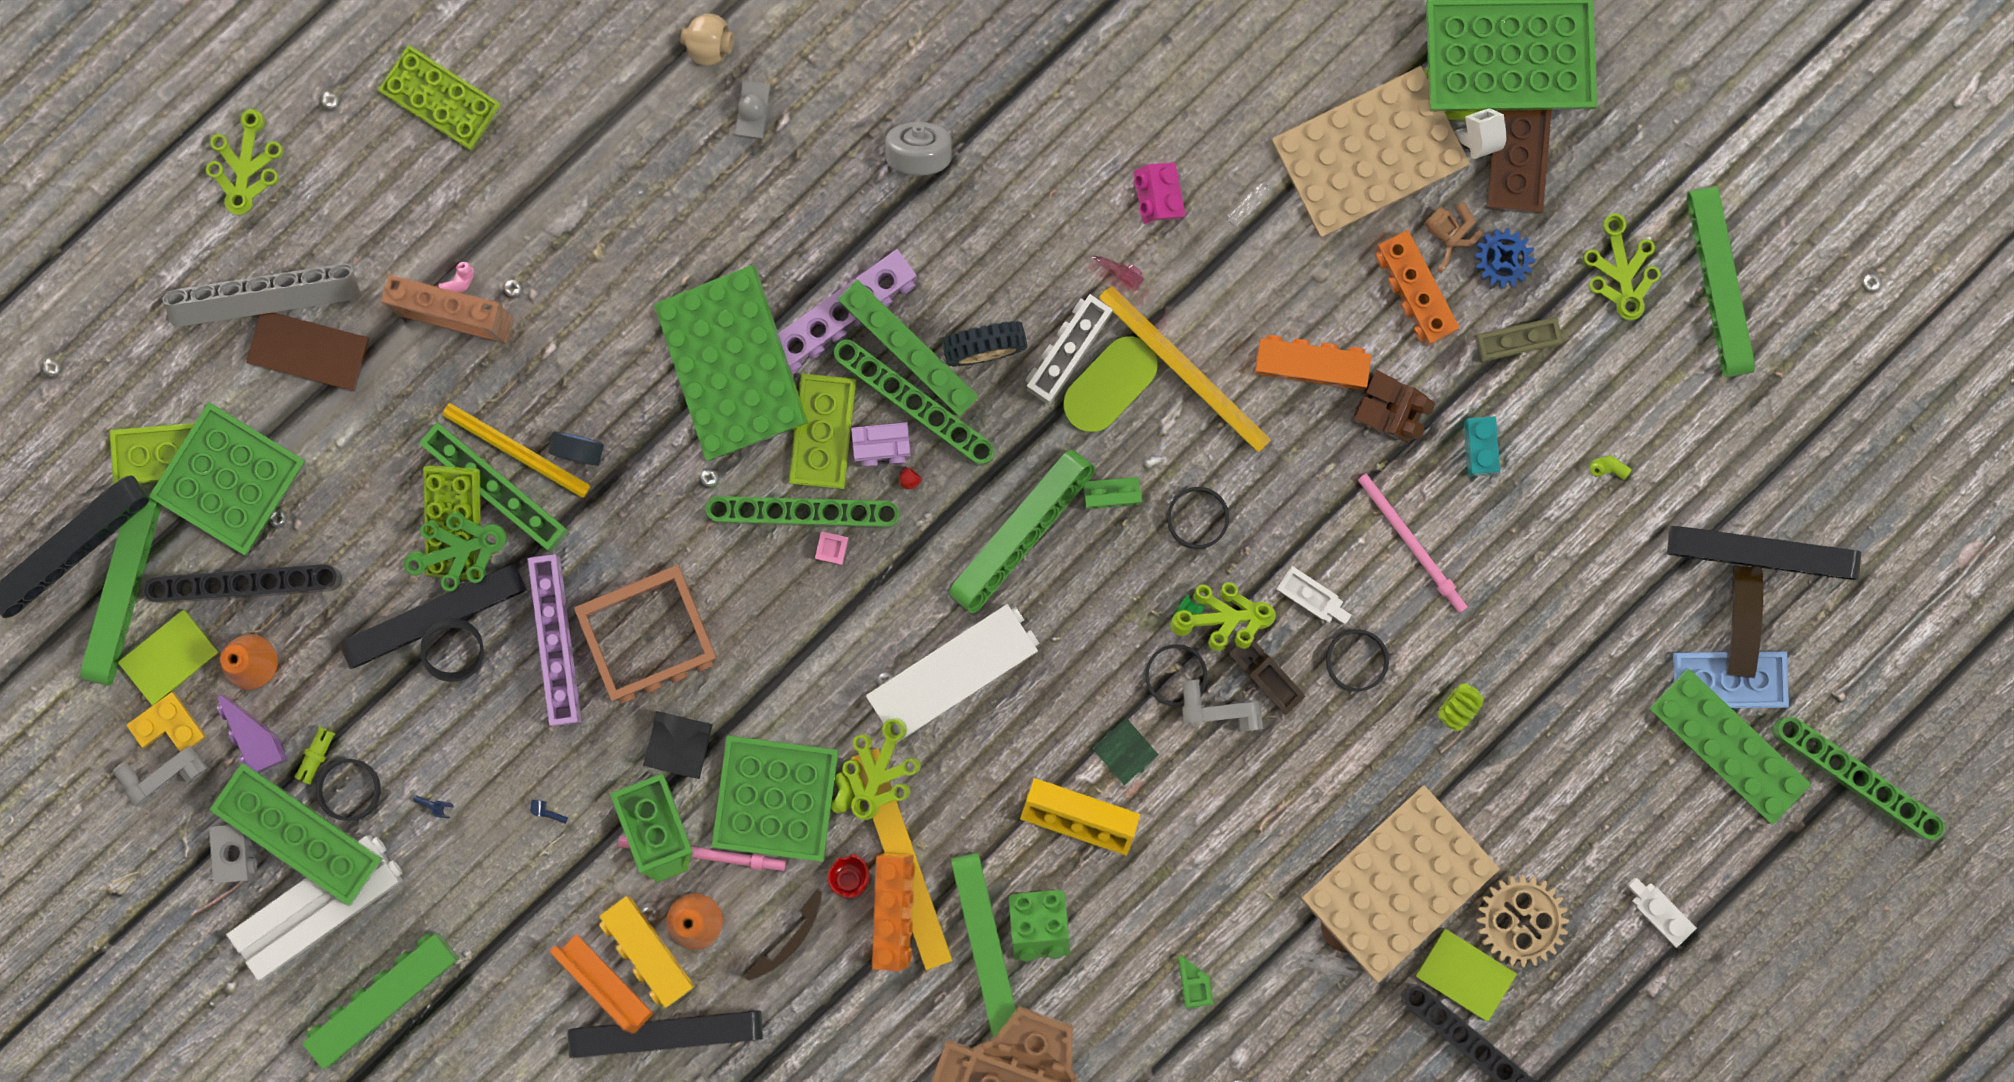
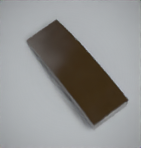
(1266, 675)

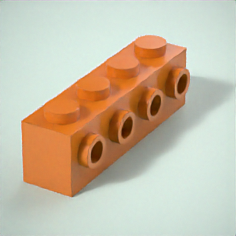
(1416, 288)
(1312, 363)
(893, 911)

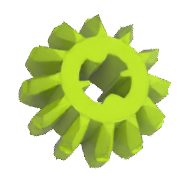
(1460, 707)

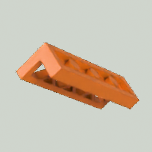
(603, 984)

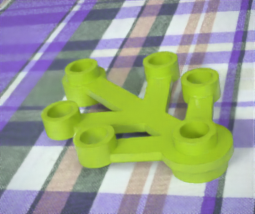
(245, 166)
(1622, 271)
(1226, 615)
(877, 772)

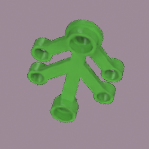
(458, 548)

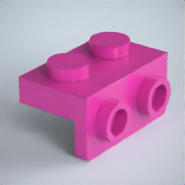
(1159, 192)

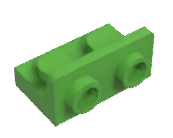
(1112, 493)

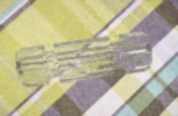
(1248, 204)

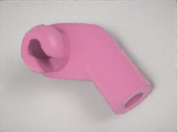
(461, 280)

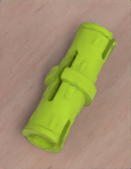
(314, 755)

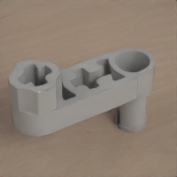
(1247, 713)
(185, 763)

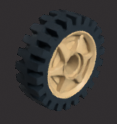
(984, 343)

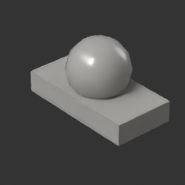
(752, 110)

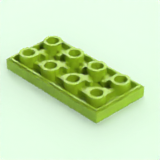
(439, 97)
(448, 492)

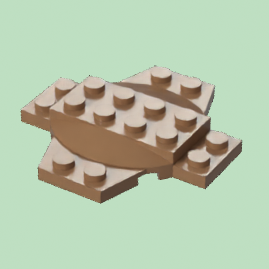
(1024, 1050)

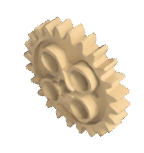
(1505, 938)

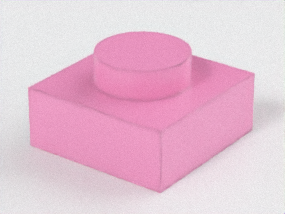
(831, 548)

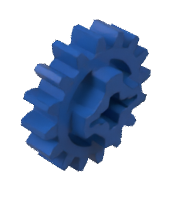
(1511, 266)

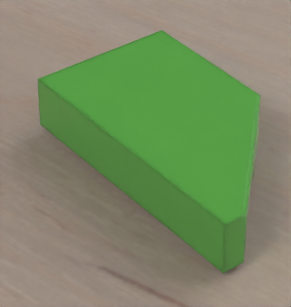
(1195, 985)

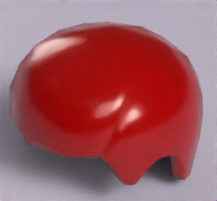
(849, 877)

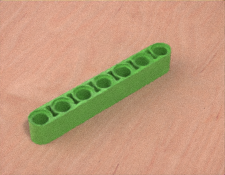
(1720, 282)
(901, 397)
(790, 506)
(1022, 531)
(119, 596)
(1871, 779)
(984, 940)

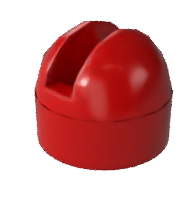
(909, 478)

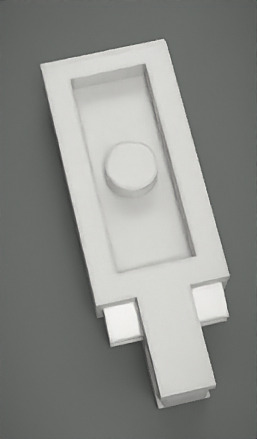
(1312, 596)
(1661, 912)

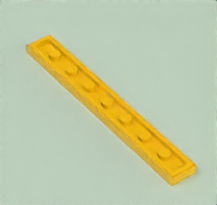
(1185, 369)
(896, 839)

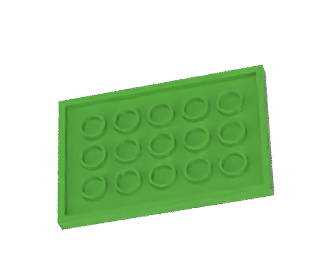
(1511, 55)
(730, 363)

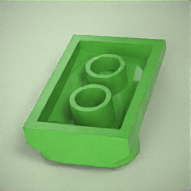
(653, 828)

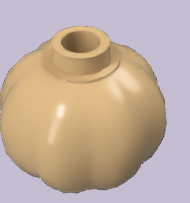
(707, 39)

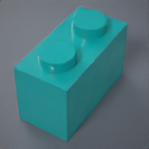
(1481, 446)

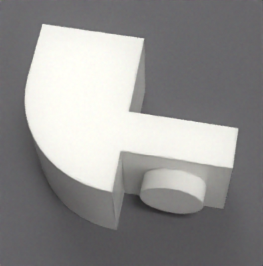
(1483, 133)

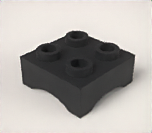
(678, 745)

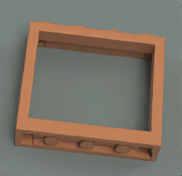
(447, 309)
(629, 592)

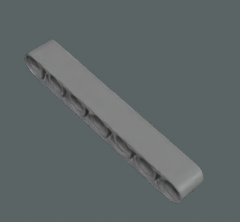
(261, 295)

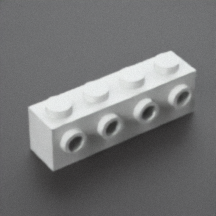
(1069, 349)

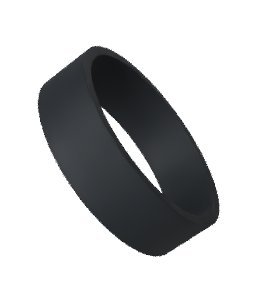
(1211, 492)
(1169, 647)
(1385, 654)
(456, 676)
(319, 789)

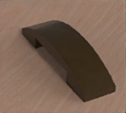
(1746, 621)
(810, 911)

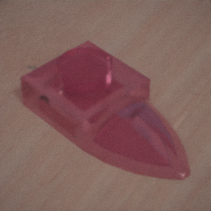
(1127, 274)

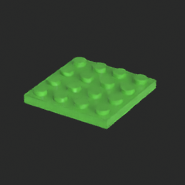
(227, 479)
(775, 798)

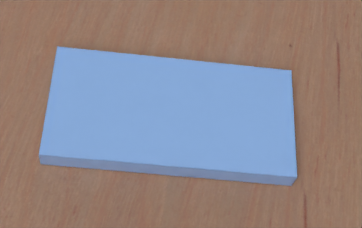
(1766, 690)

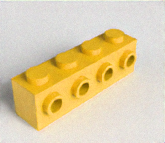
(1080, 816)
(646, 951)

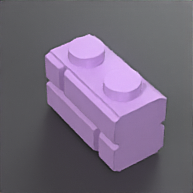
(881, 444)

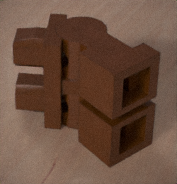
(1402, 414)

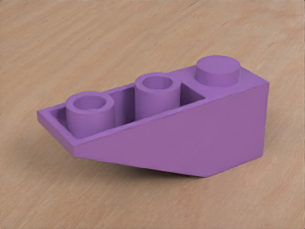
(258, 743)

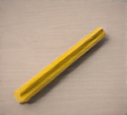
(516, 450)

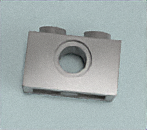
(223, 867)

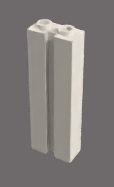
(955, 670)
(305, 917)

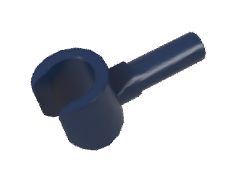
(436, 807)
(538, 808)

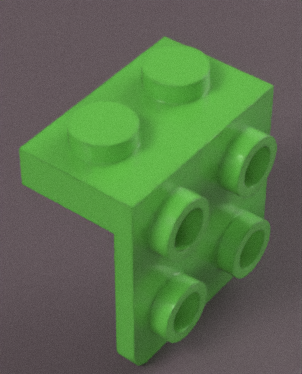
(1039, 925)

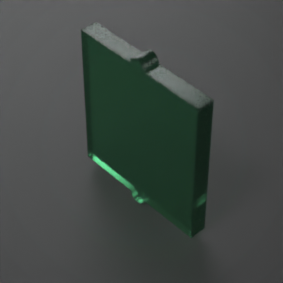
(1125, 751)

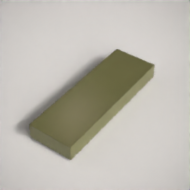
(1519, 339)

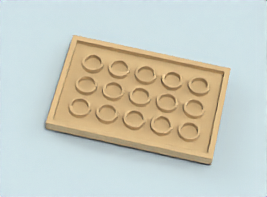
(1370, 152)
(1400, 884)

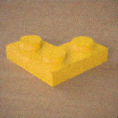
(167, 717)

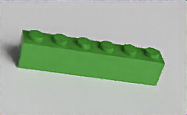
(907, 347)
(496, 488)
(380, 1001)

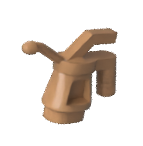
(1445, 228)

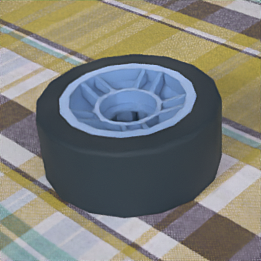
(575, 448)

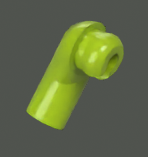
(1609, 464)
(845, 794)

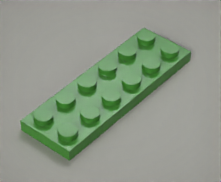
(1730, 746)
(296, 834)

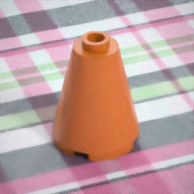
(249, 661)
(706, 919)

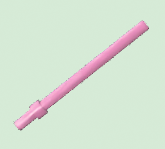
(1445, 586)
(756, 860)

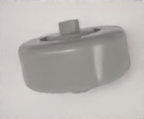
(918, 148)

